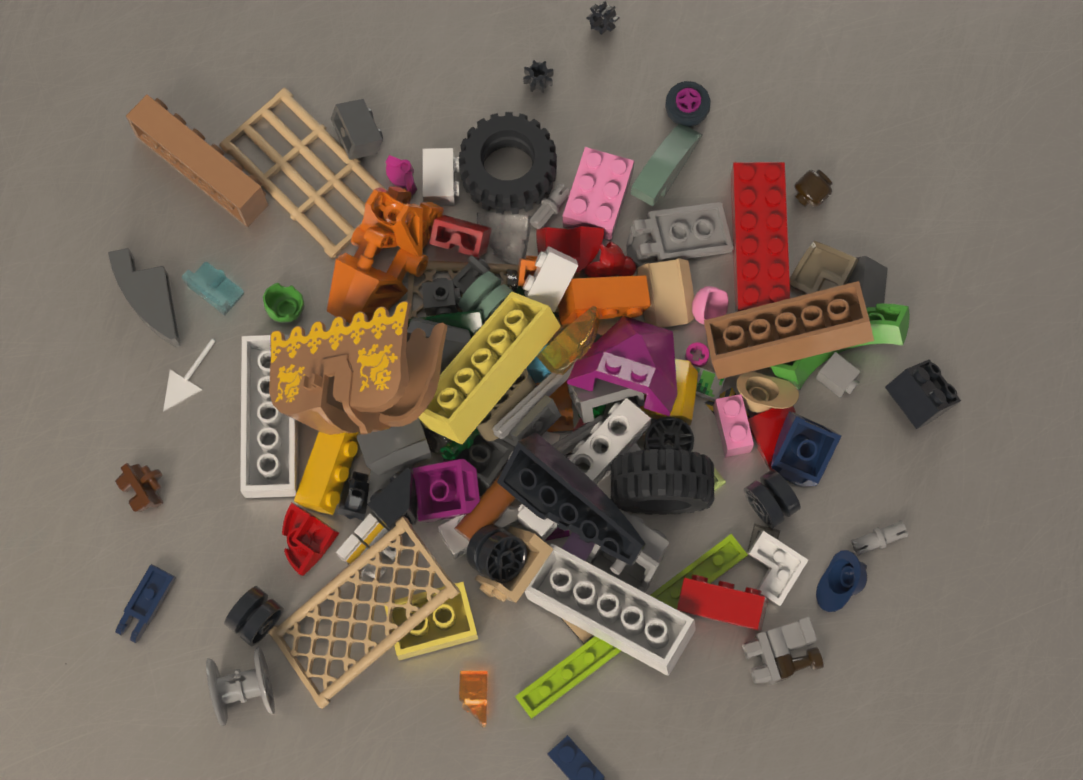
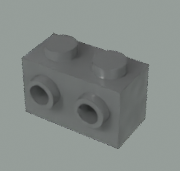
(356, 129)

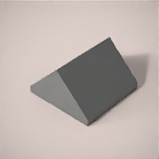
(872, 280)

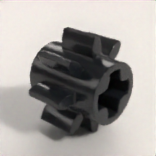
(605, 11)
(538, 76)

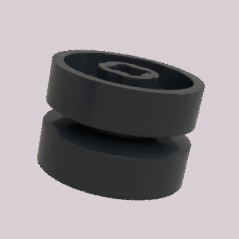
(670, 431)
(772, 498)
(496, 553)
(253, 616)

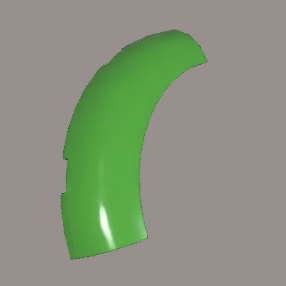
(888, 326)

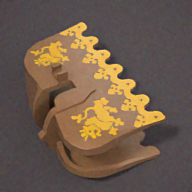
(357, 373)

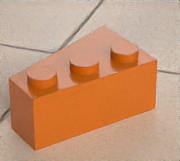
(610, 296)

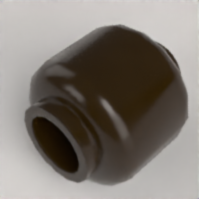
(813, 188)

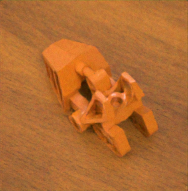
(386, 223)

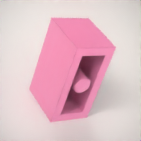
(733, 425)

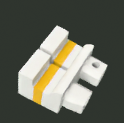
(369, 533)

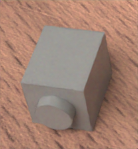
(839, 375)

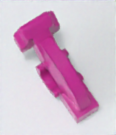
(401, 173)

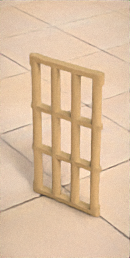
(282, 163)

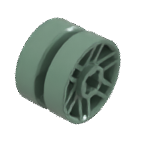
(484, 294)

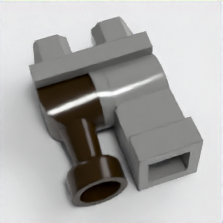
(775, 653)

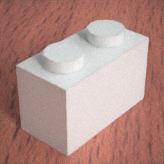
(439, 176)
(550, 278)

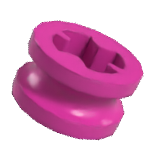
(704, 353)

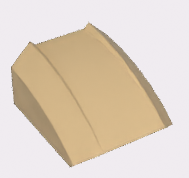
(669, 293)

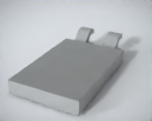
(684, 232)

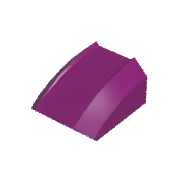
(446, 490)

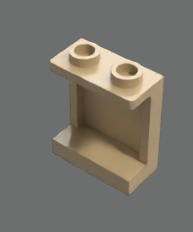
(537, 554)

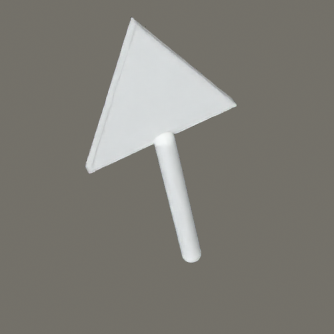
(180, 388)

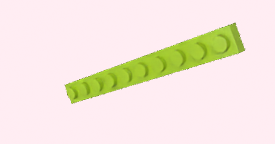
(598, 652)

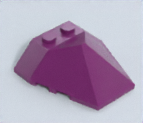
(635, 358)

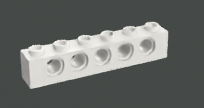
(622, 414)

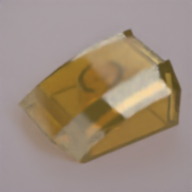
(571, 343)

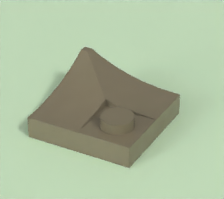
(822, 269)

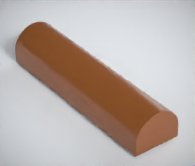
(487, 511)

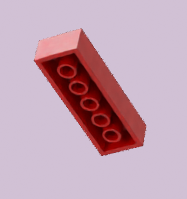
(759, 234)

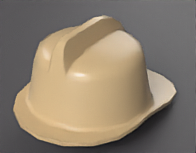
(766, 392)

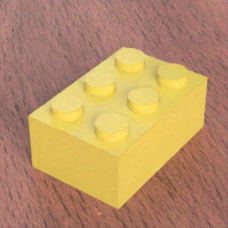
(443, 628)

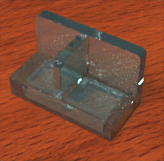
(213, 287)

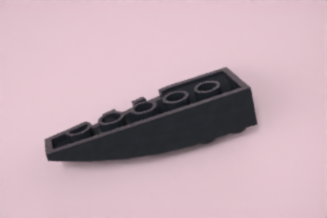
(566, 495)

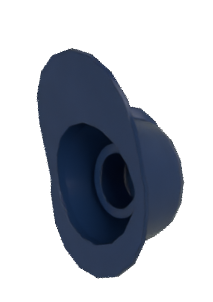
(840, 581)

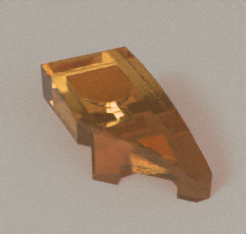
(474, 694)

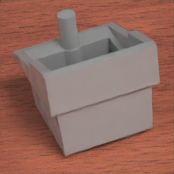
(643, 570)

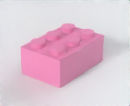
(598, 191)

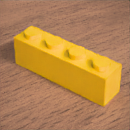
(327, 472)

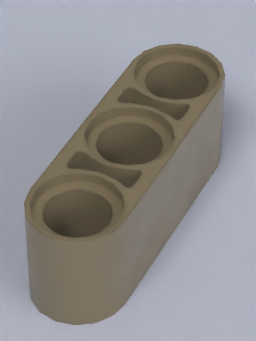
(518, 390)

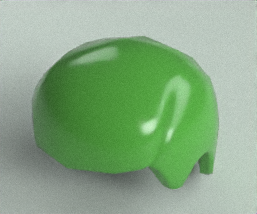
(283, 303)

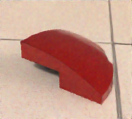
(766, 430)
(306, 538)

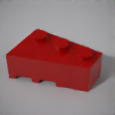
(723, 602)

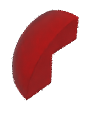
(579, 243)

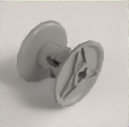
(239, 686)

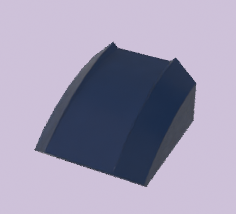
(803, 450)

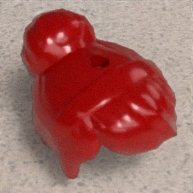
(611, 263)

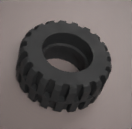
(502, 133)
(662, 481)

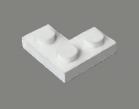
(783, 566)

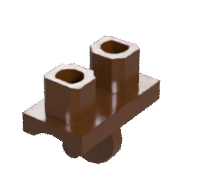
(144, 484)

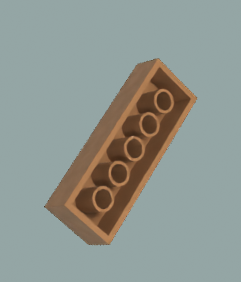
(198, 160)
(788, 330)

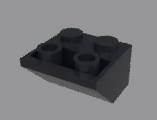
(922, 393)
(395, 500)

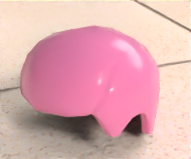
(709, 303)

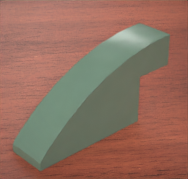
(665, 164)

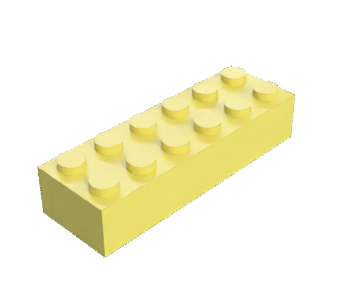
(489, 366)

